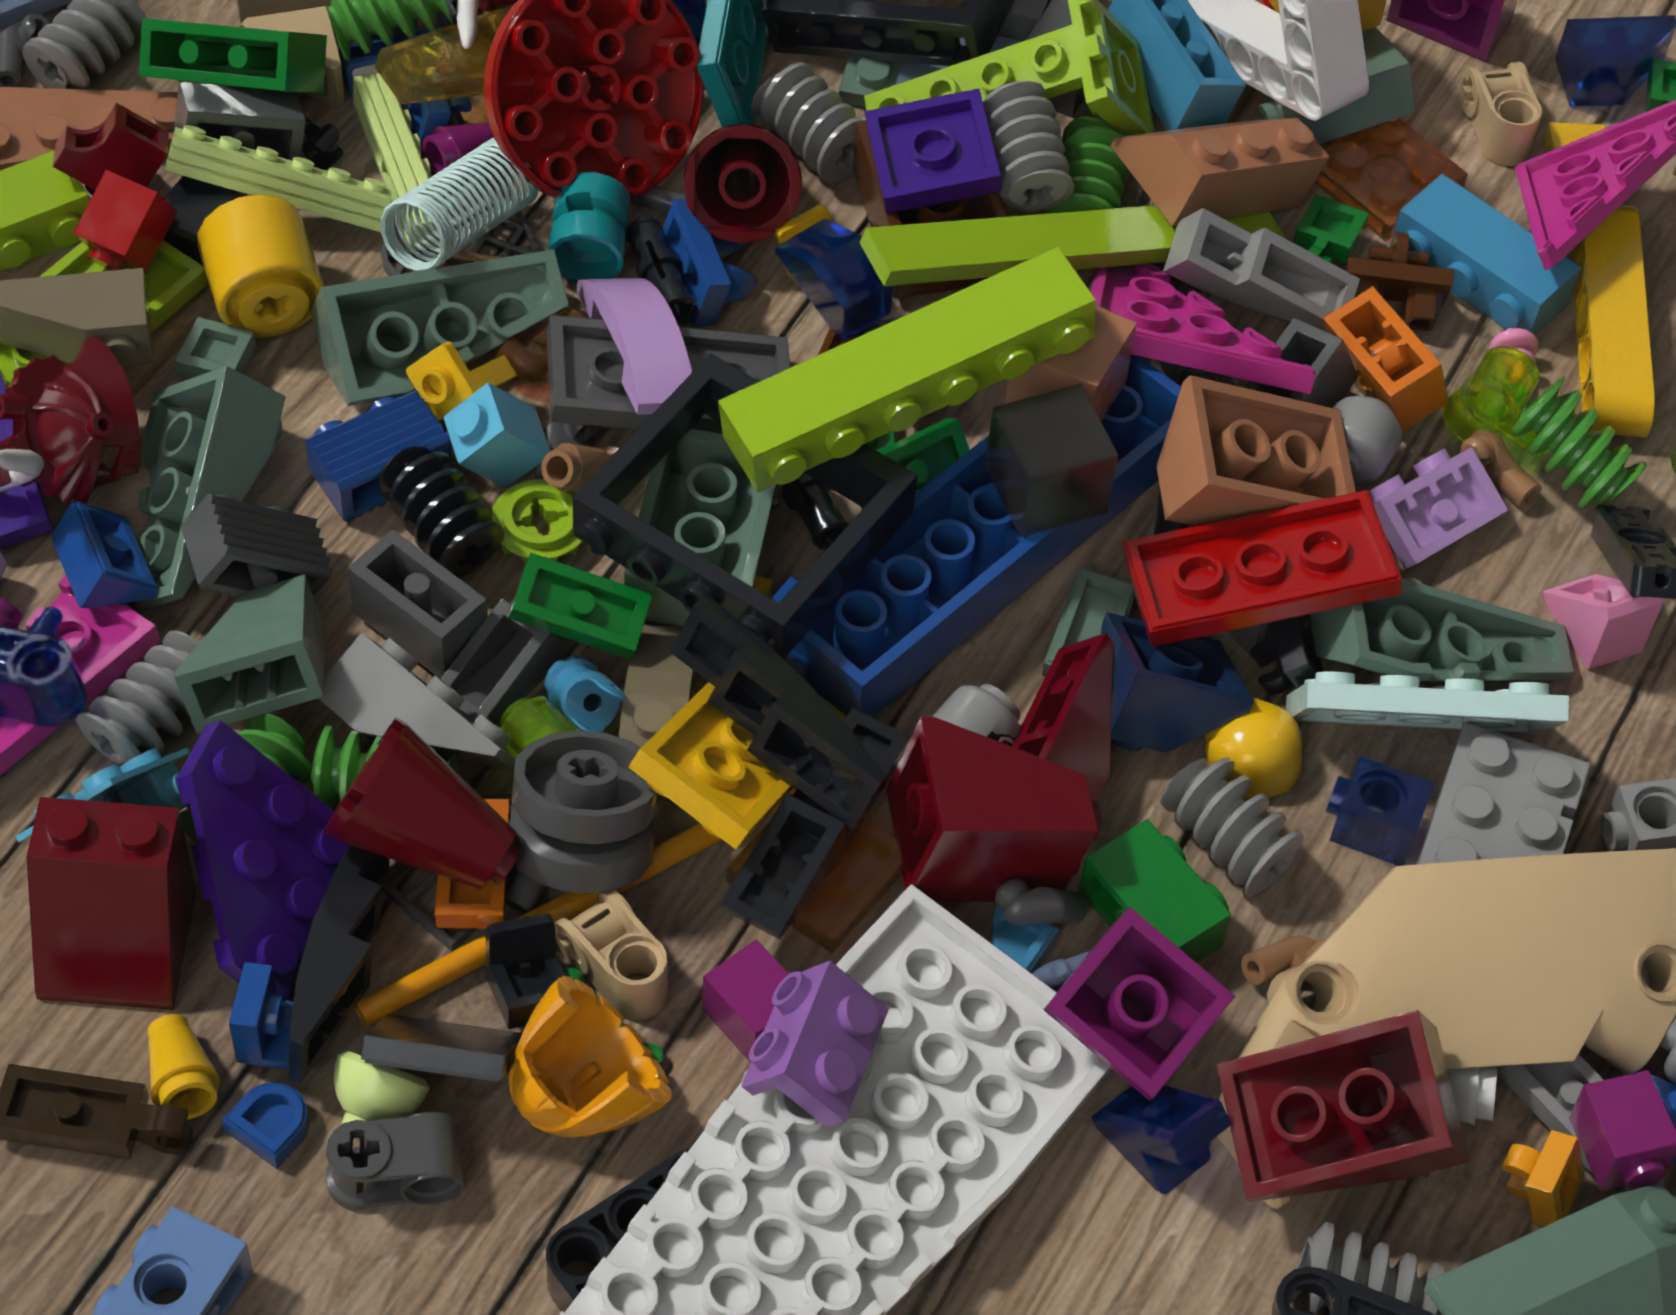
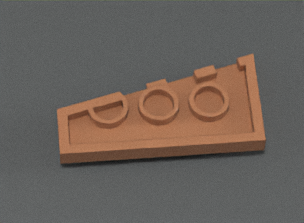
(37, 116)

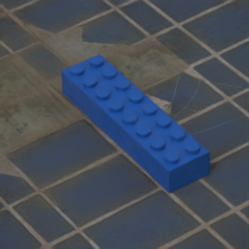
(965, 561)

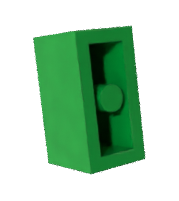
(1154, 879)

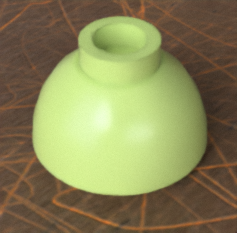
(375, 1090)

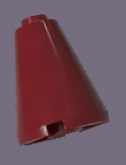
(742, 183)
(423, 814)

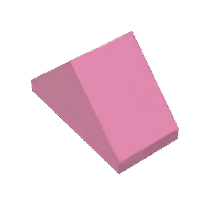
(1602, 618)

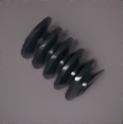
(440, 509)

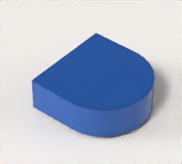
(269, 1122)

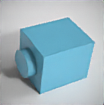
(496, 435)

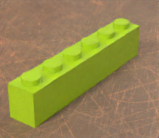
(907, 369)

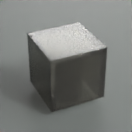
(1050, 460)

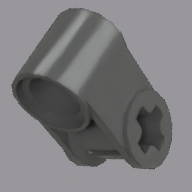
(402, 1161)

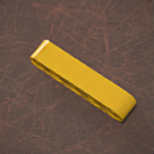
(1614, 326)

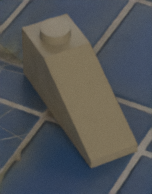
(64, 310)
(654, 685)

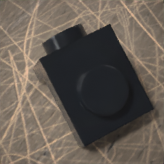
(521, 965)

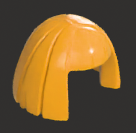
(582, 1067)

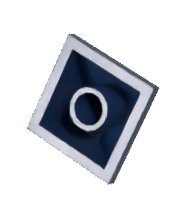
(1169, 690)

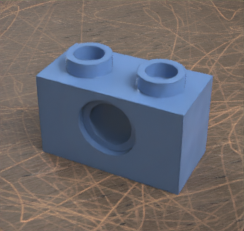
(185, 1256)

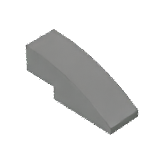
(1257, 270)

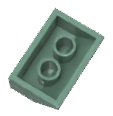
(708, 506)

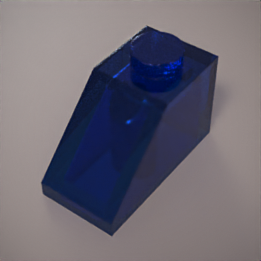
(1610, 57)
(837, 277)

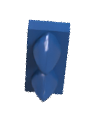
(705, 275)

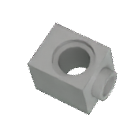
(1634, 806)

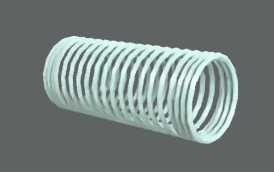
(420, 198)

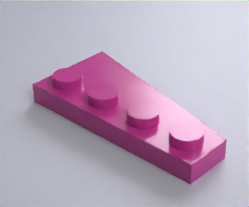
(104, 647)

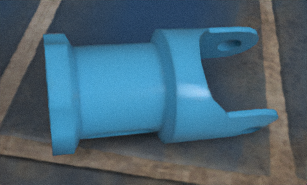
(583, 693)

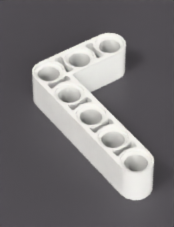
(1300, 57)

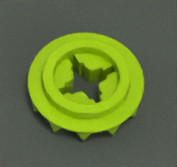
(515, 514)

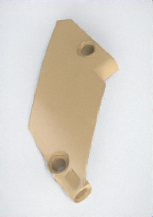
(1501, 958)

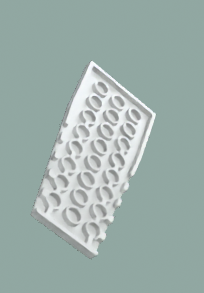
(855, 1214)

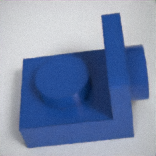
(260, 1019)

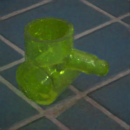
(1494, 396)

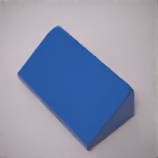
(101, 557)

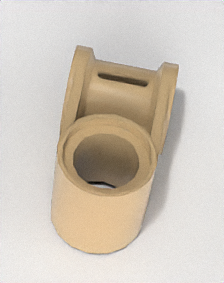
(1501, 111)
(613, 944)

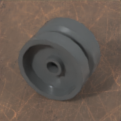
(582, 812)

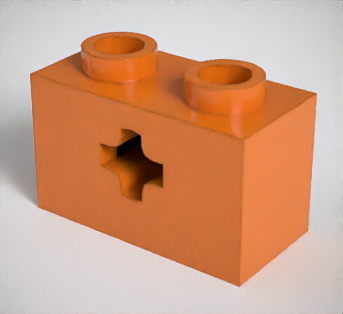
(1389, 358)

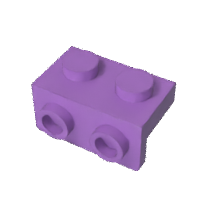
(817, 1042)

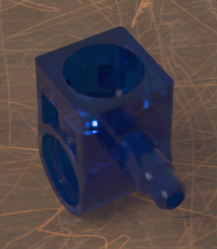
(39, 674)

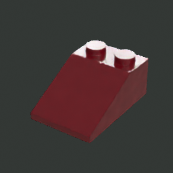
(1343, 1110)

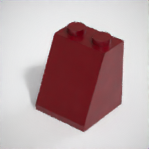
(985, 814)
(108, 902)

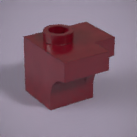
(119, 144)

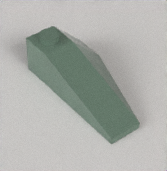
(387, 323)
(200, 441)
(1442, 638)
(1593, 1262)

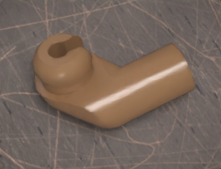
(1503, 468)
(1270, 960)

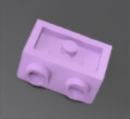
(1437, 506)

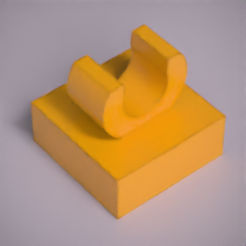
(1546, 1178)

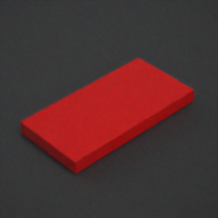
(1261, 568)

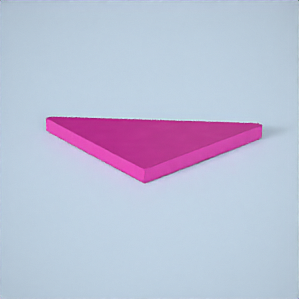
(1589, 178)
(1192, 329)

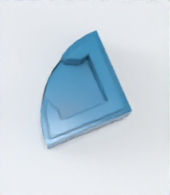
(1023, 944)

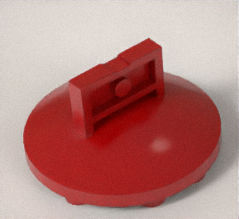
(594, 90)

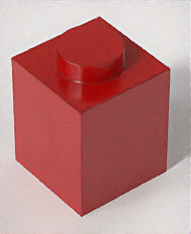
(124, 223)

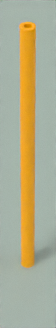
(473, 955)

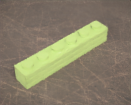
(392, 143)
(263, 172)

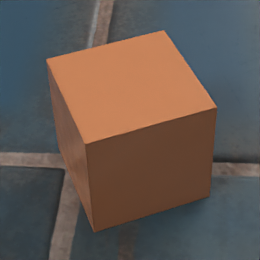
(1098, 366)

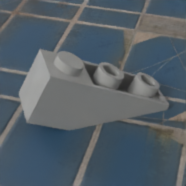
(378, 684)

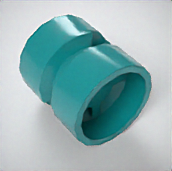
(590, 227)

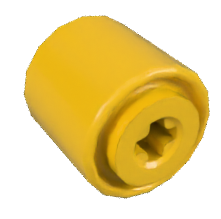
(260, 264)

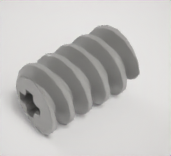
(82, 42)
(810, 120)
(1028, 147)
(140, 703)
(1231, 824)
(1371, 1271)

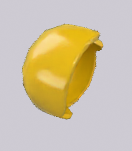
(1262, 746)

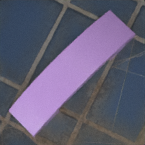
(644, 335)

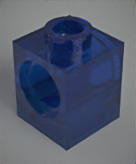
(1378, 834)

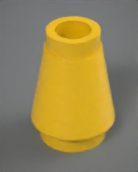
(180, 1067)

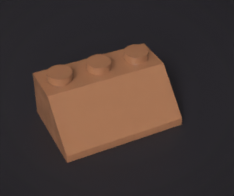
(1225, 167)
(1248, 453)

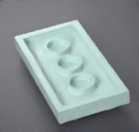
(1401, 703)

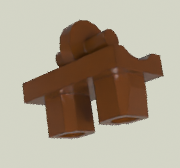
(1405, 278)

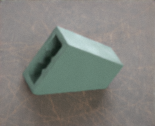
(1387, 99)
(257, 657)

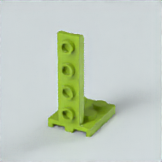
(1088, 55)

